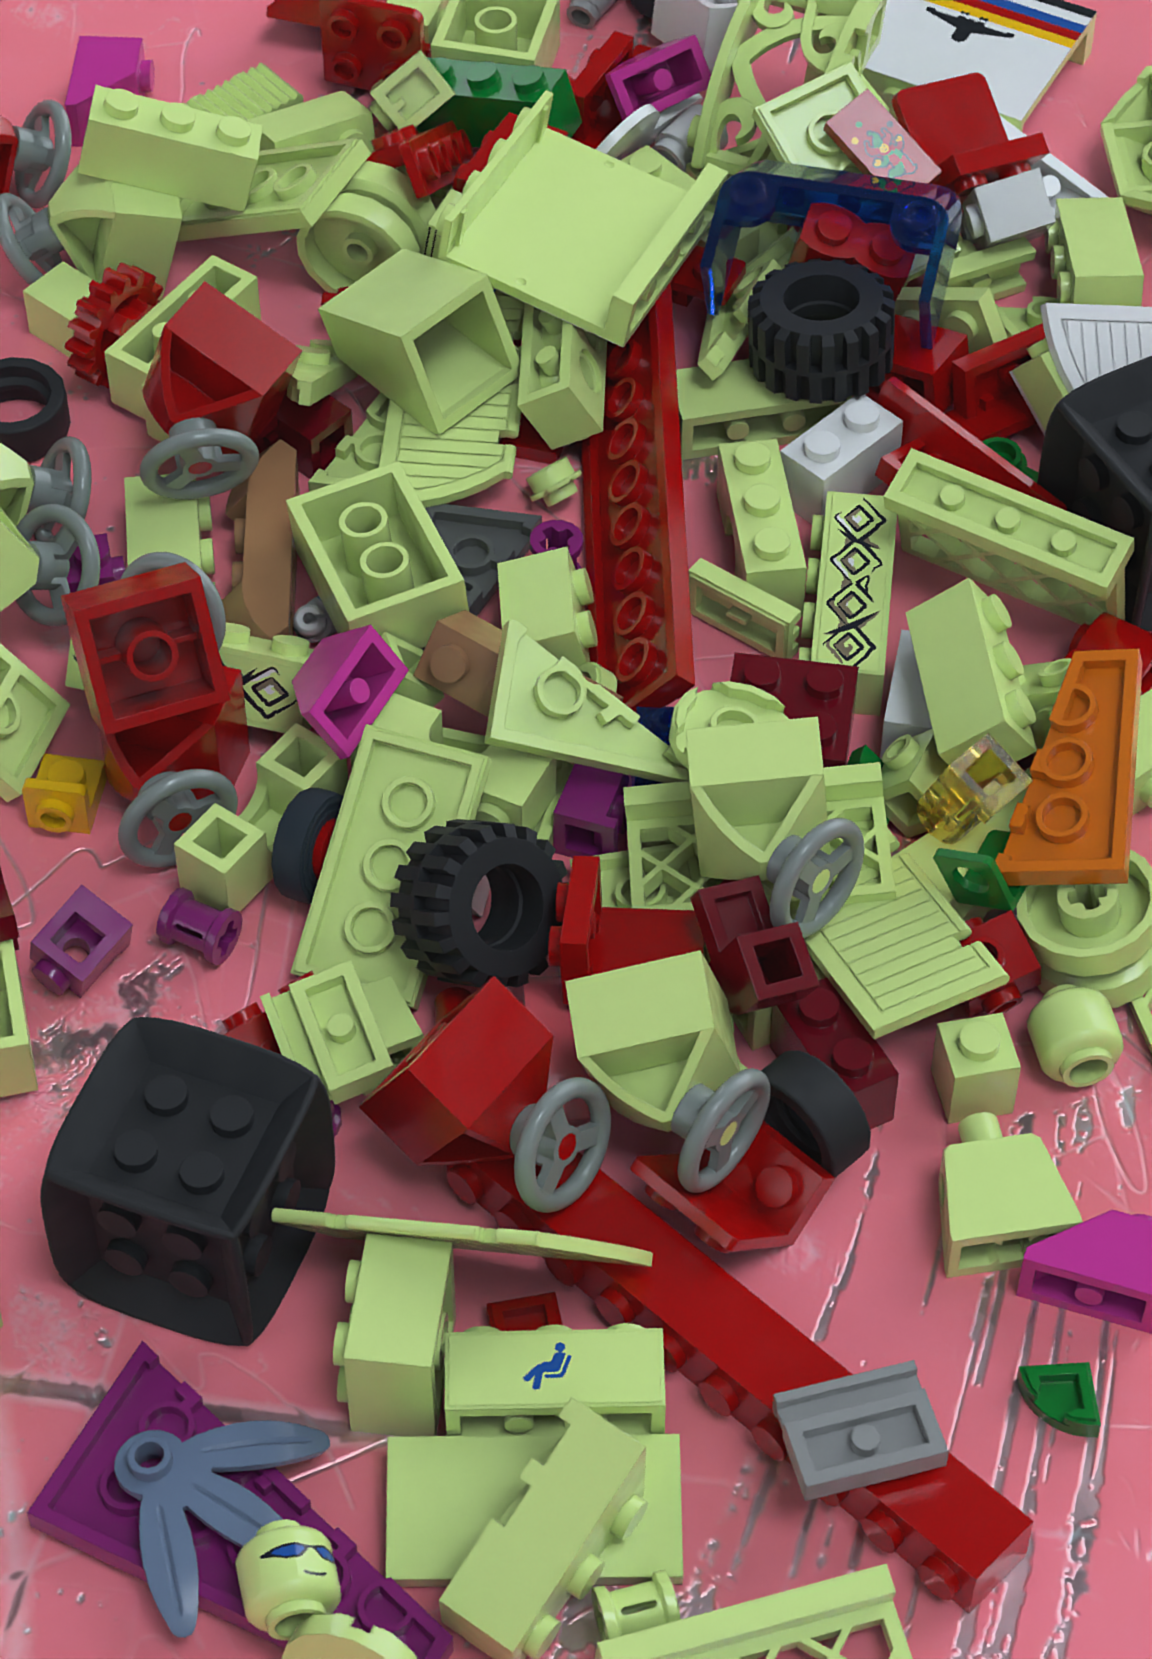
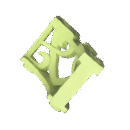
(848, 24)

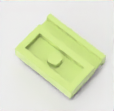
(331, 1031)

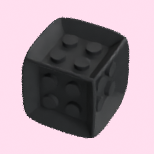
(1101, 467)
(174, 1175)

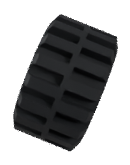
(821, 330)
(439, 894)

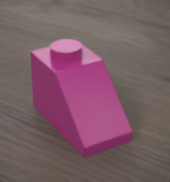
(105, 63)
(660, 76)
(347, 686)
(1095, 1269)

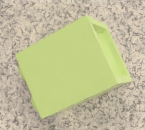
(424, 337)

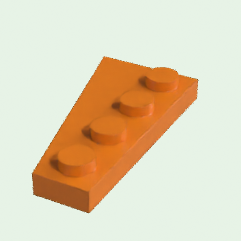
(1082, 789)

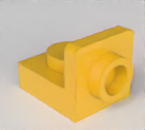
(65, 793)

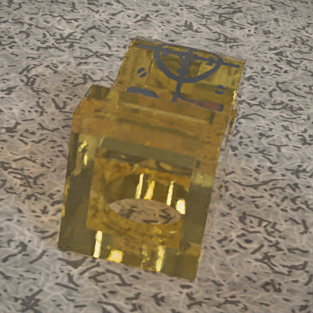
(971, 791)

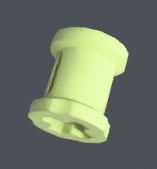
(654, 1596)

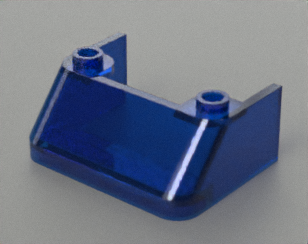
(920, 217)

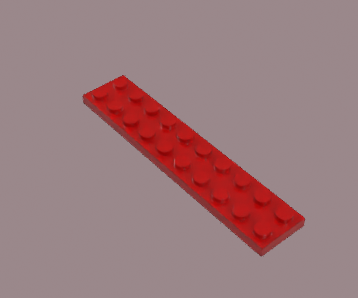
(639, 520)

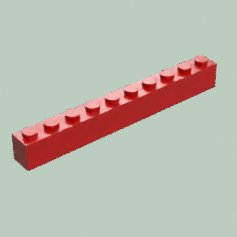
(743, 1353)

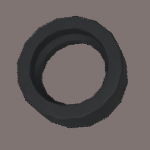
(41, 383)
(816, 1111)

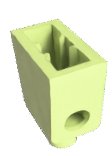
(998, 1198)

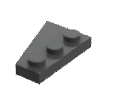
(479, 541)

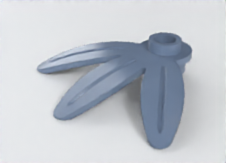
(188, 1482)

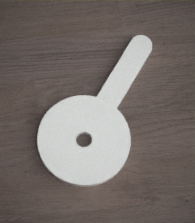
(642, 128)

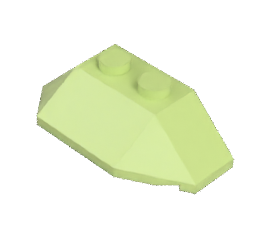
(1128, 144)

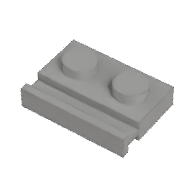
(860, 1430)

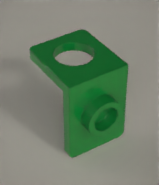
(983, 881)

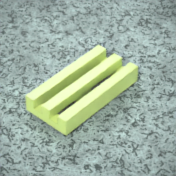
(743, 610)

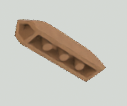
(266, 577)

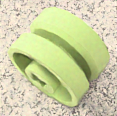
(364, 227)
(1093, 934)

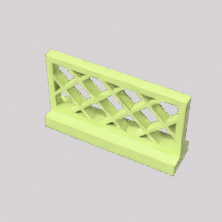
(1006, 529)
(665, 816)
(776, 1624)

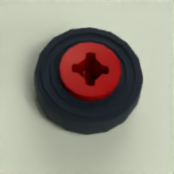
(303, 842)

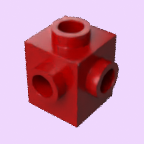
(1012, 951)

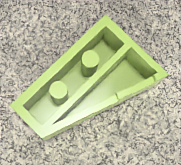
(548, 1539)

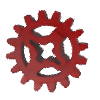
(106, 316)

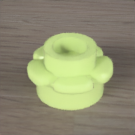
(554, 482)

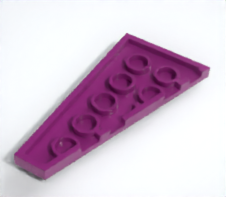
(95, 1515)

